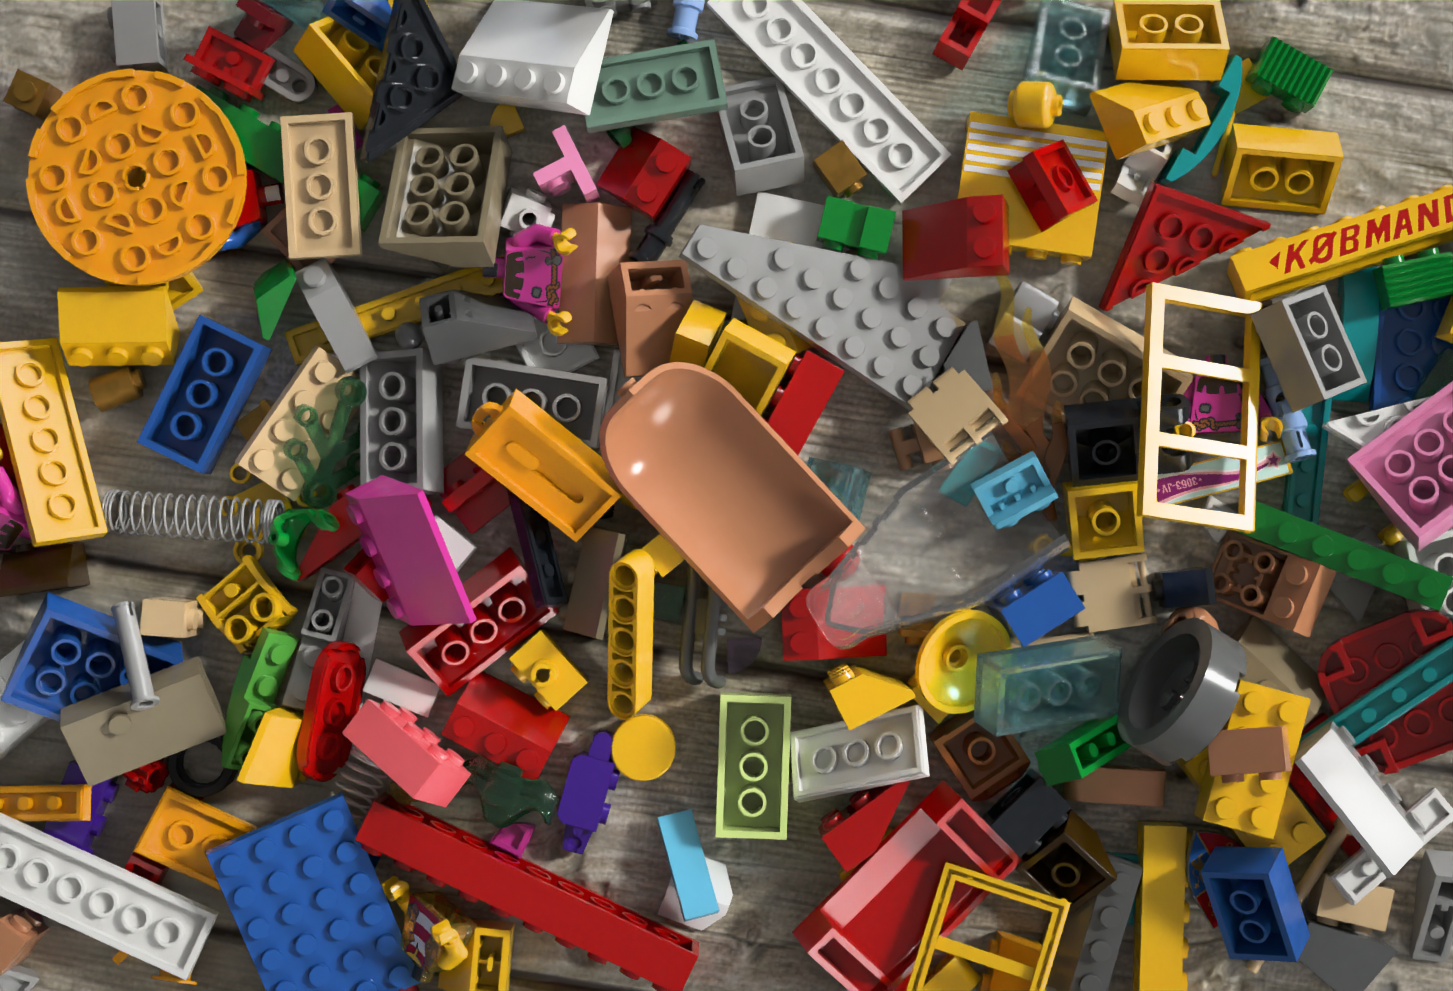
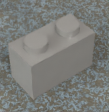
(138, 34)

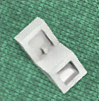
(1138, 172)

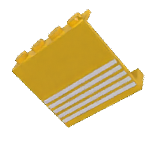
(997, 145)

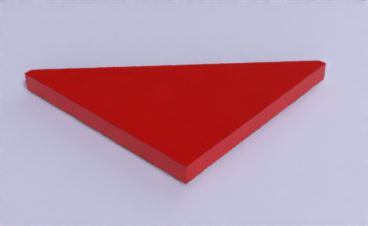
(1171, 237)

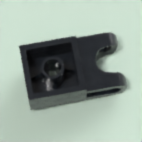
(1106, 439)

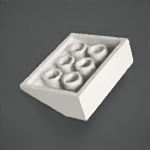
(535, 56)

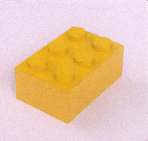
(1168, 40)

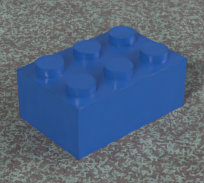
(1036, 606)
(1255, 903)

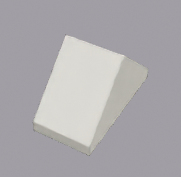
(457, 543)

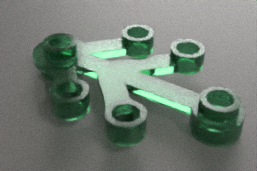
(329, 448)

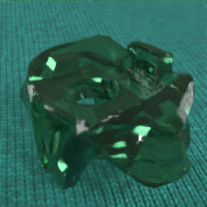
(507, 795)

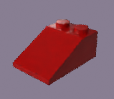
(956, 239)
(805, 640)

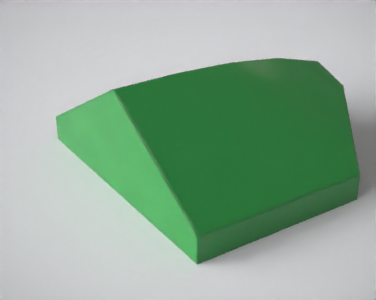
(271, 295)

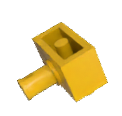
(548, 670)

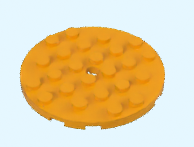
(83, 168)

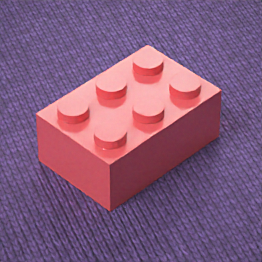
(407, 752)

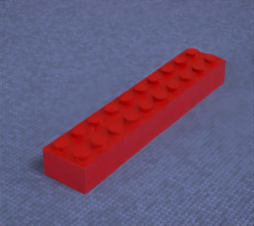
(529, 893)

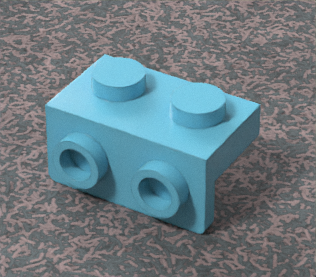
(1014, 491)

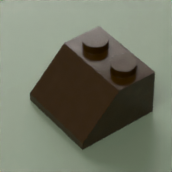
(43, 569)
(1069, 863)

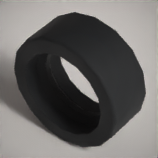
(191, 787)

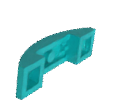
(1228, 91)
(1360, 321)

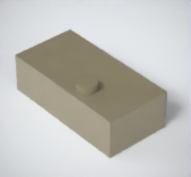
(115, 739)

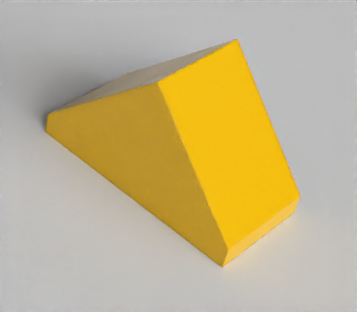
(697, 334)

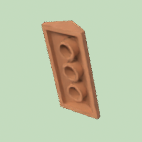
(602, 244)

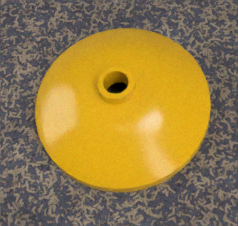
(951, 680)

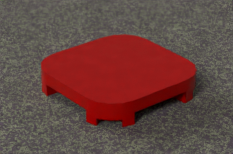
(1371, 656)

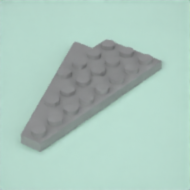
(837, 303)

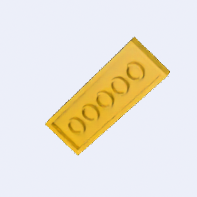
(47, 444)

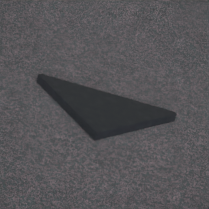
(411, 78)

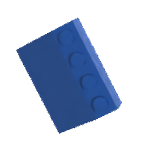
(75, 656)

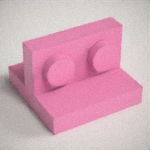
(558, 176)

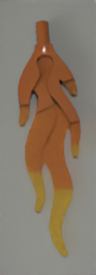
(1027, 393)

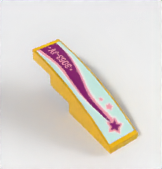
(1219, 475)

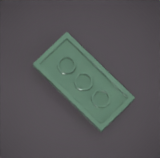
(657, 86)

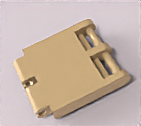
(955, 413)
(1111, 593)

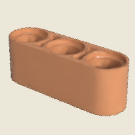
(1119, 786)

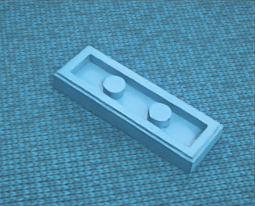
(687, 865)

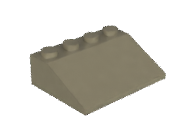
(448, 195)

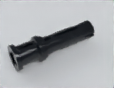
(659, 234)

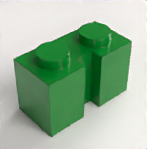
(855, 228)

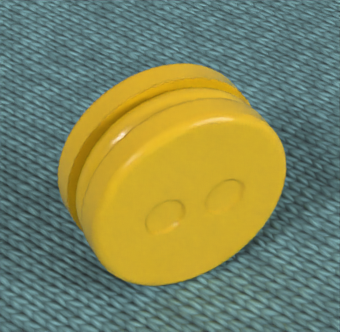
(643, 747)

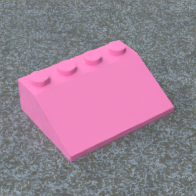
(1412, 470)

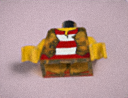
(433, 929)

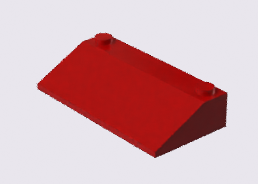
(878, 914)

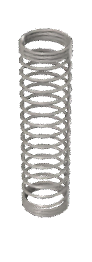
(265, 520)

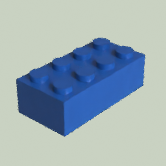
(204, 395)

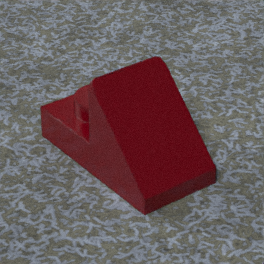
(260, 24)

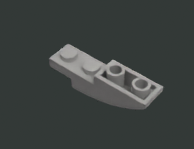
(322, 625)

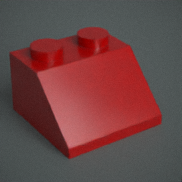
(645, 173)

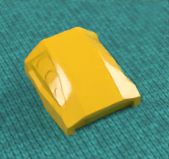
(246, 604)

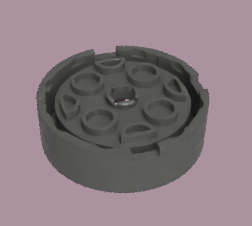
(1181, 691)

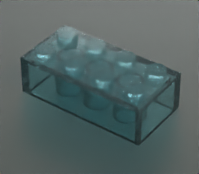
(1047, 685)

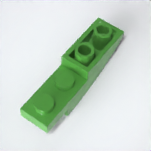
(255, 693)

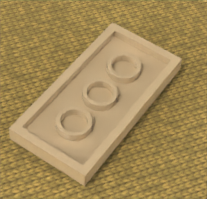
(321, 186)
(311, 385)

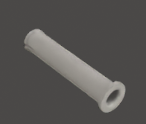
(134, 657)

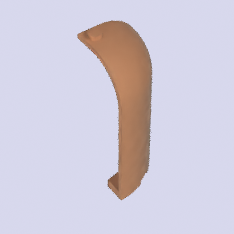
(723, 488)

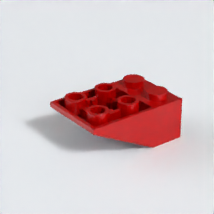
(860, 826)

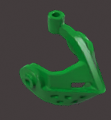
(287, 532)

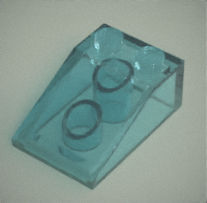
(1068, 51)

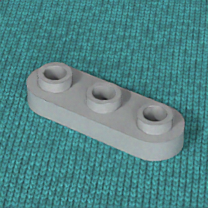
(287, 76)

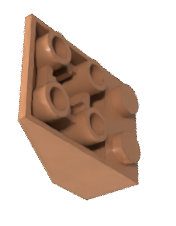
(647, 311)
(1270, 583)

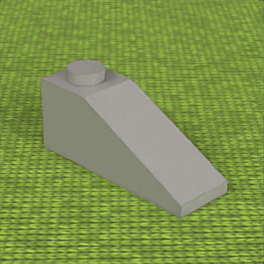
(336, 314)
(1433, 908)

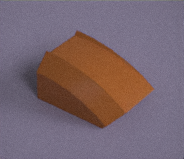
(979, 758)

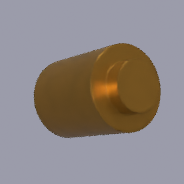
(117, 387)

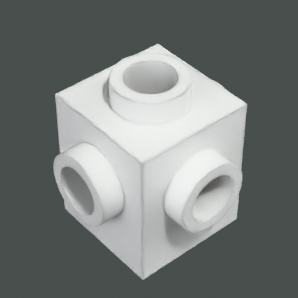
(520, 203)

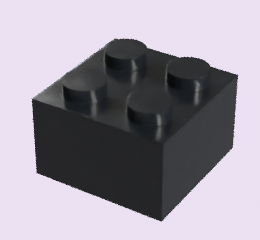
(1027, 813)

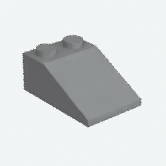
(760, 137)

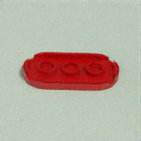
(329, 707)

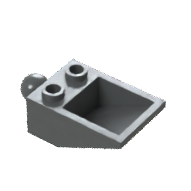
(466, 325)

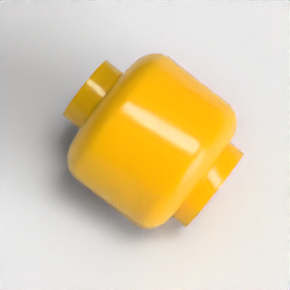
(1034, 104)

